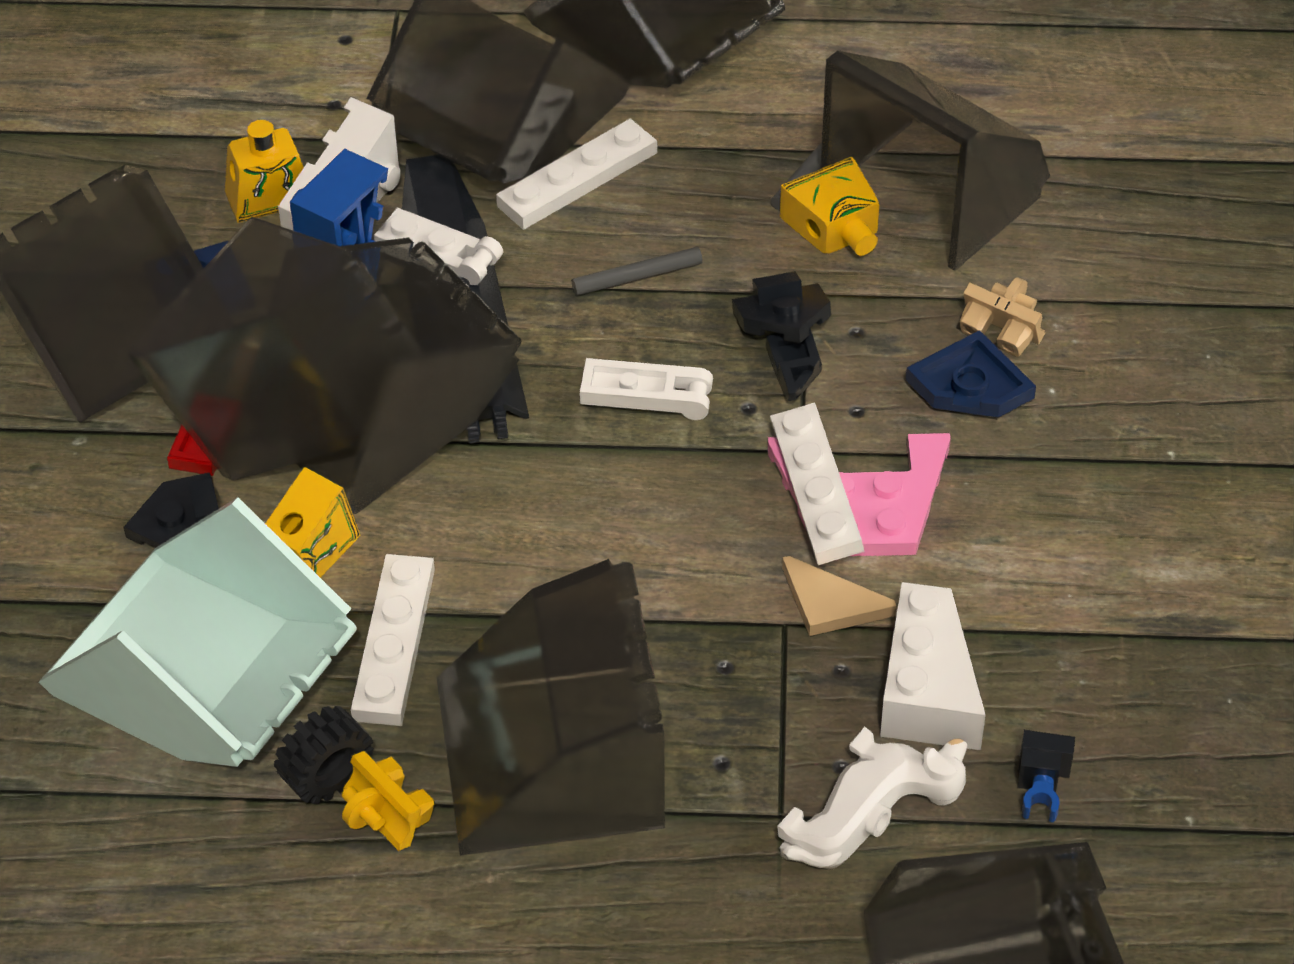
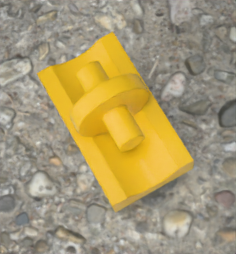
(378, 801)

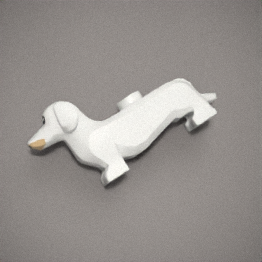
(866, 794)

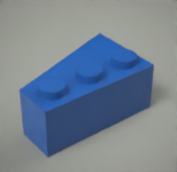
(340, 201)

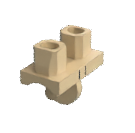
(1004, 308)

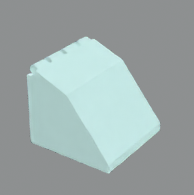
(206, 642)

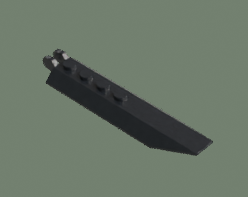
(439, 194)

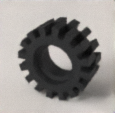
(320, 754)

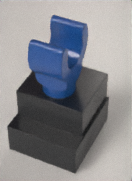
(1041, 763)

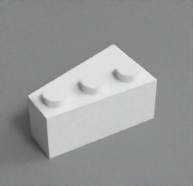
(364, 132)
(930, 675)

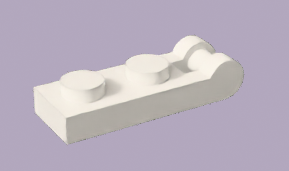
(458, 250)
(646, 387)

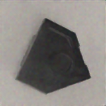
(782, 307)
(172, 509)

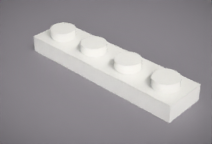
(576, 174)
(817, 484)
(393, 640)

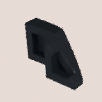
(794, 363)

